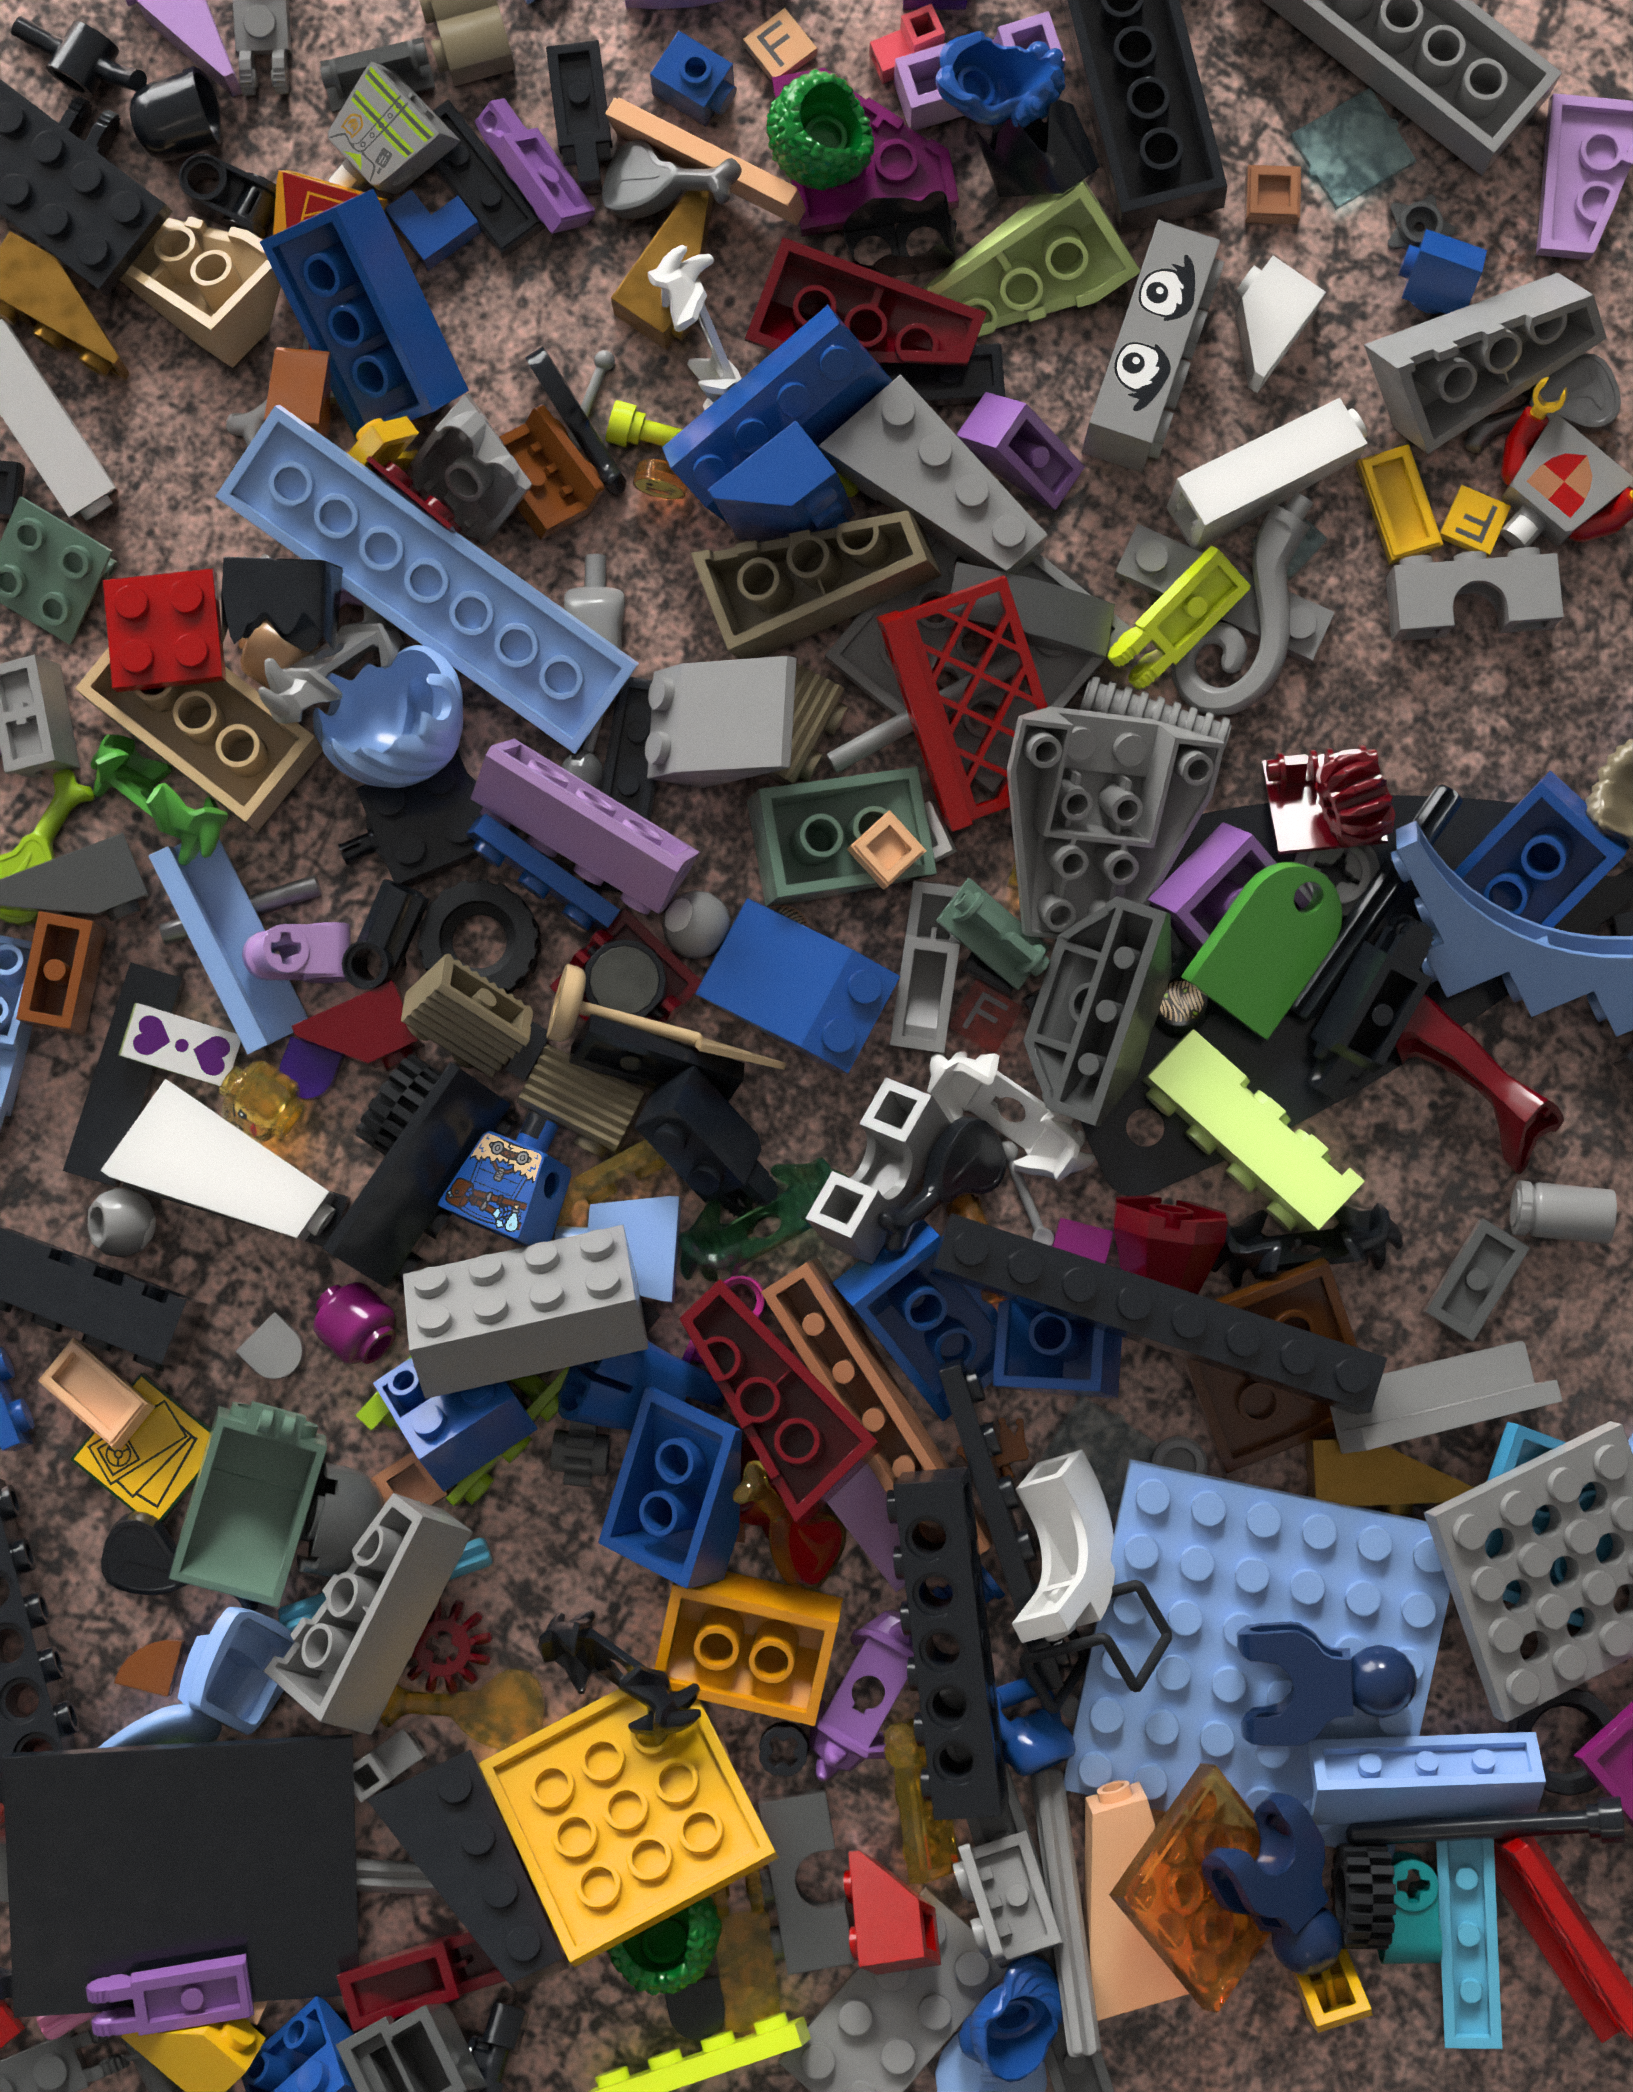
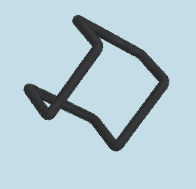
(1082, 1644)

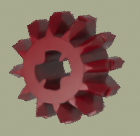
(1355, 799)
(462, 1637)

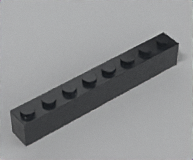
(1158, 1315)

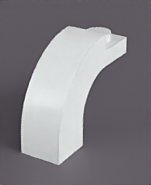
(1074, 1544)

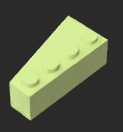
(1249, 1134)

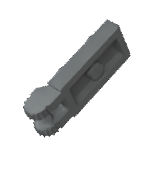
(57, 2065)

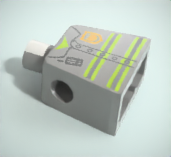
(386, 134)

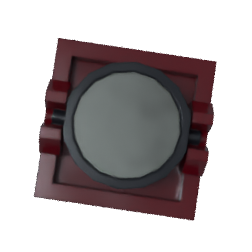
(633, 972)

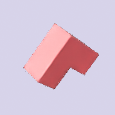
(917, 32)

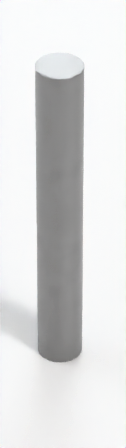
(262, 902)

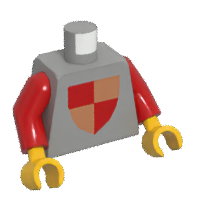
(1560, 480)

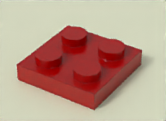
(164, 630)

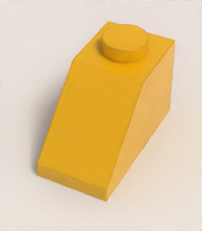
(203, 2055)

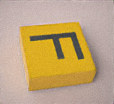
(1474, 521)

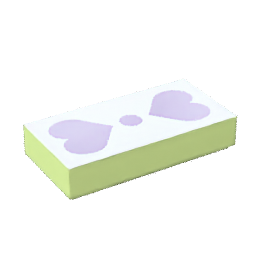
(179, 1045)

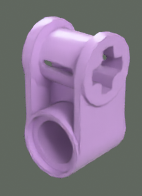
(306, 952)

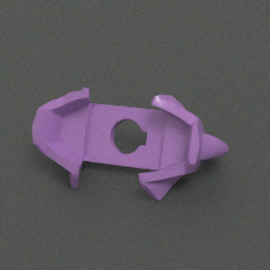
(843, 1734)

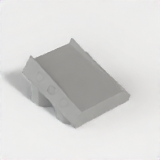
(470, 471)

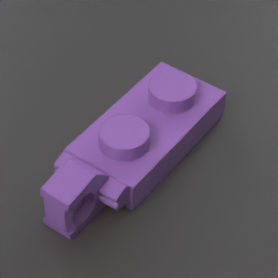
(534, 168)

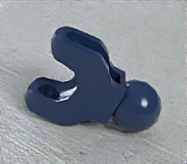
(1323, 1682)
(1282, 1886)

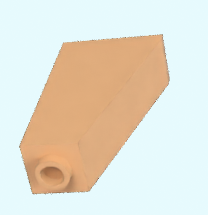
(1122, 1963)

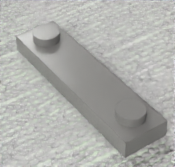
(1158, 561)

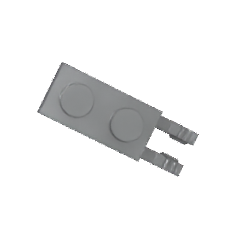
(262, 29)

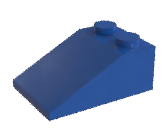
(1542, 855)
(797, 986)
(922, 1315)
(676, 1492)

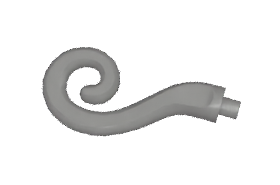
(1272, 553)

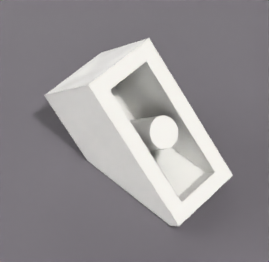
(1272, 316)

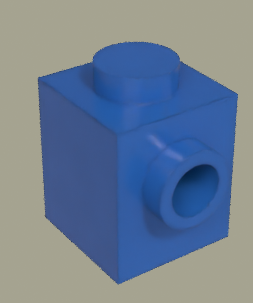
(693, 79)
(1441, 273)

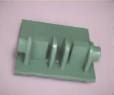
(50, 569)

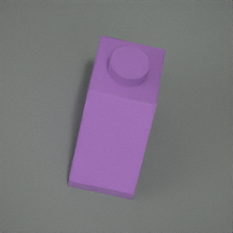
(1020, 448)

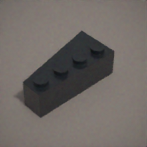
(97, 1301)
(466, 1852)

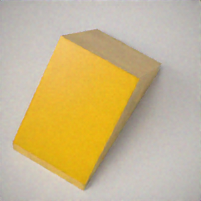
(1333, 1996)

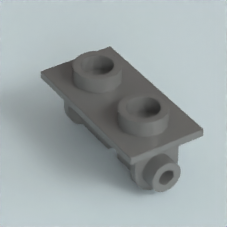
(406, 58)

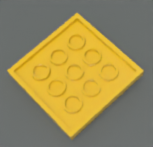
(624, 1824)

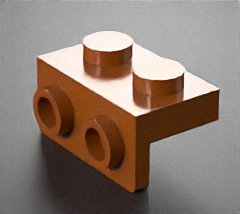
(561, 479)

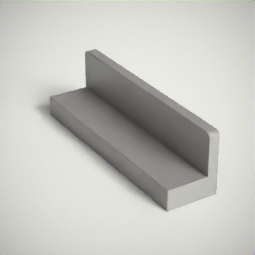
(1446, 1397)

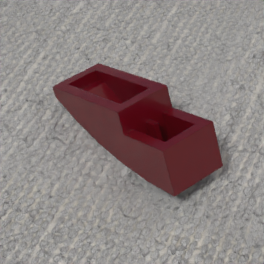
(416, 1977)

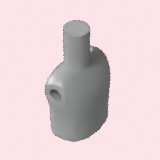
(596, 604)

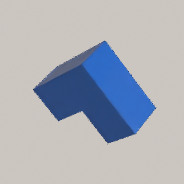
(433, 235)

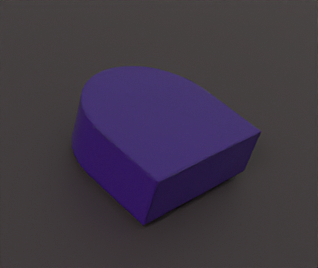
(311, 1067)

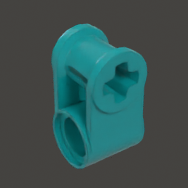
(1417, 1922)

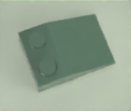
(808, 826)

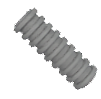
(1112, 700)

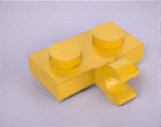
(385, 442)

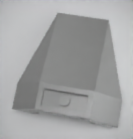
(1100, 809)

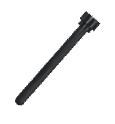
(1599, 1820)

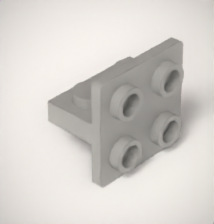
(1009, 1899)

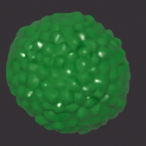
(819, 131)
(671, 1951)

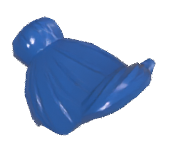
(1015, 2021)

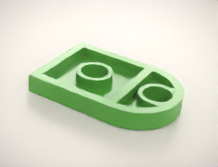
(1267, 947)

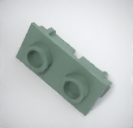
(993, 935)

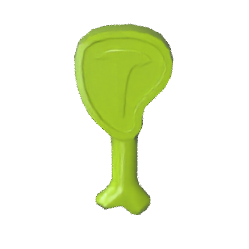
(38, 845)

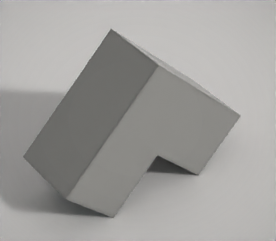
(386, 1763)

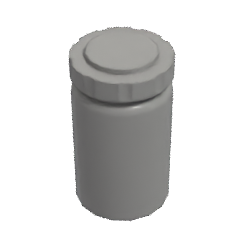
(1563, 1212)

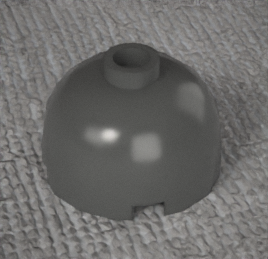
(337, 1519)

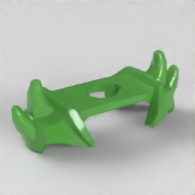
(135, 777)

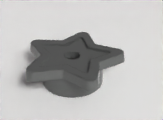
(1420, 212)

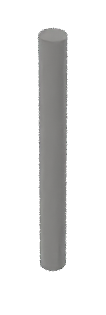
(900, 724)

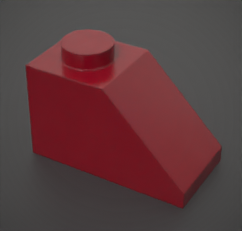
(364, 1028)

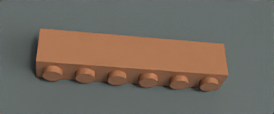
(857, 1377)

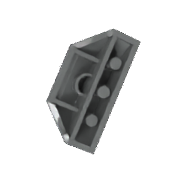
(1099, 1008)

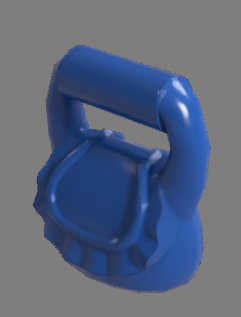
(1032, 1740)

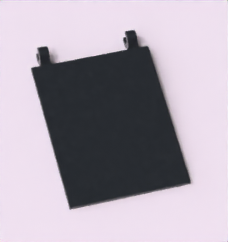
(177, 1862)

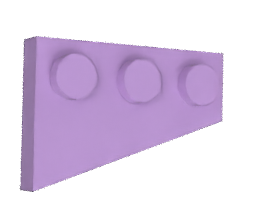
(1583, 172)

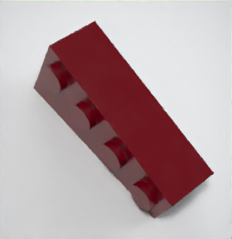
(787, 1414)

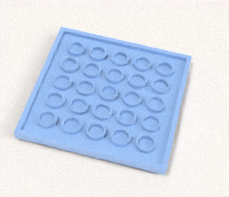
(1230, 1559)

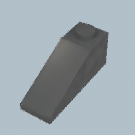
(80, 883)

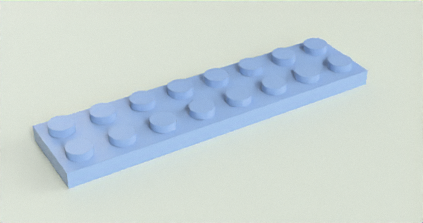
(427, 579)

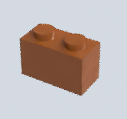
(61, 973)

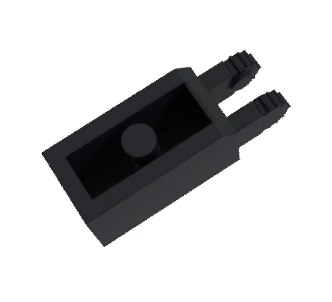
(707, 1142)

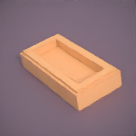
(96, 1393)

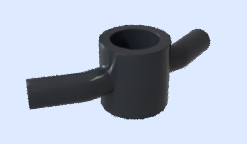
(80, 57)

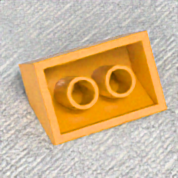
(751, 1645)

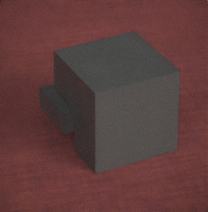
(412, 2054)

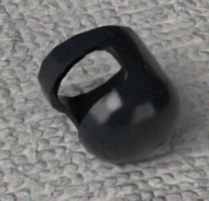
(176, 115)

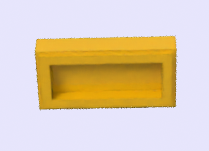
(1398, 504)

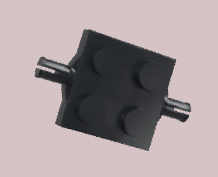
(418, 826)

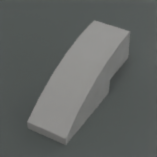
(926, 971)

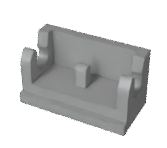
(35, 718)

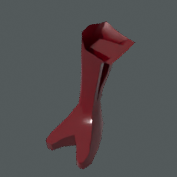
(1518, 1109)

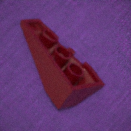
(884, 314)

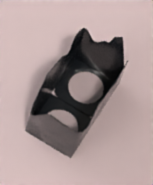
(1042, 156)
(878, 219)
(293, 594)

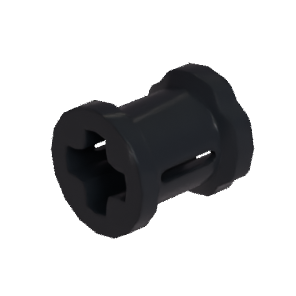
(783, 1766)

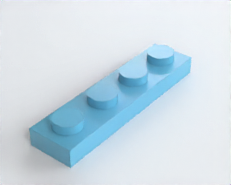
(1469, 1944)

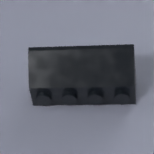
(402, 1196)

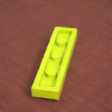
(719, 2055)

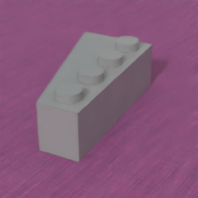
(1481, 357)
(916, 463)
(372, 1615)

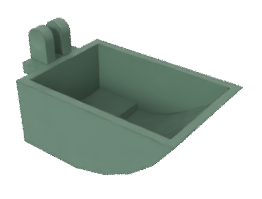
(249, 1502)

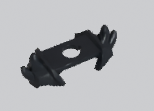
(1356, 1237)
(585, 1652)

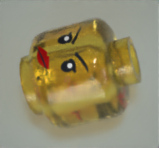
(261, 1101)

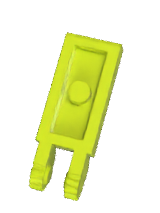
(1180, 617)

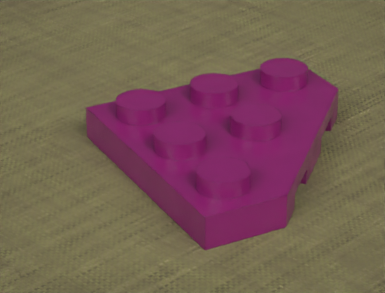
(900, 167)

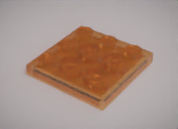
(1171, 1900)

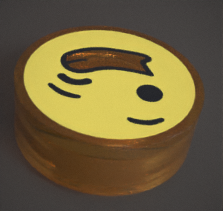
(658, 480)

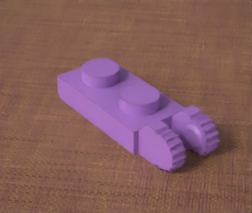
(174, 1997)

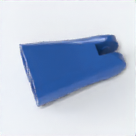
(612, 1388)

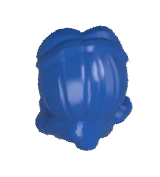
(999, 81)

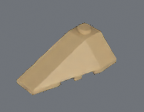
(208, 285)

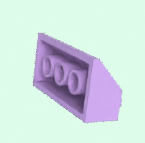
(582, 825)

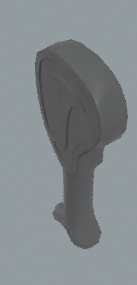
(644, 183)

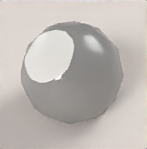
(696, 924)
(121, 1222)

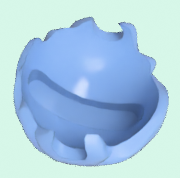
(395, 720)

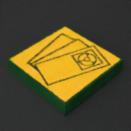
(157, 1461)

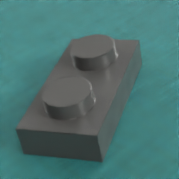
(1476, 1280)

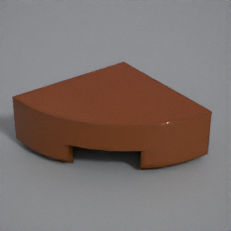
(152, 1667)

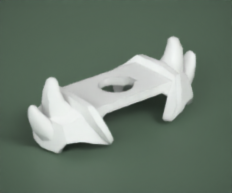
(686, 299)
(1044, 1134)

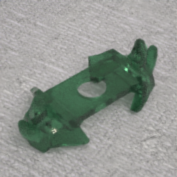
(728, 1247)

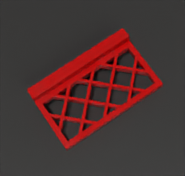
(925, 702)
(1564, 1937)

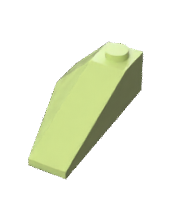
(1040, 261)

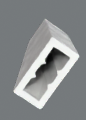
(49, 433)
(1265, 472)
(209, 1163)

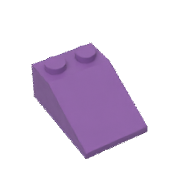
(1211, 881)

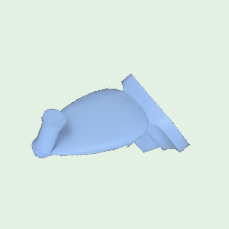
(218, 1684)

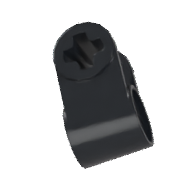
(238, 201)

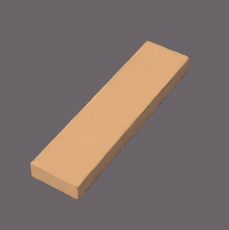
(694, 153)

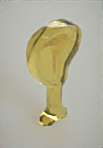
(495, 1715)

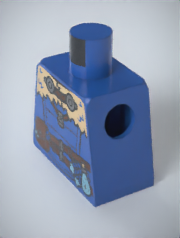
(511, 1184)

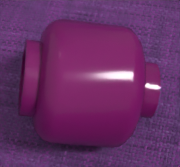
(354, 1323)

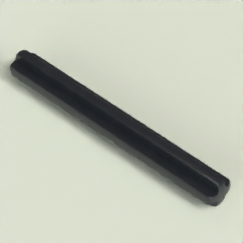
(1372, 907)

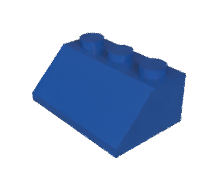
(782, 490)

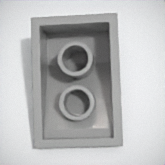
(721, 720)

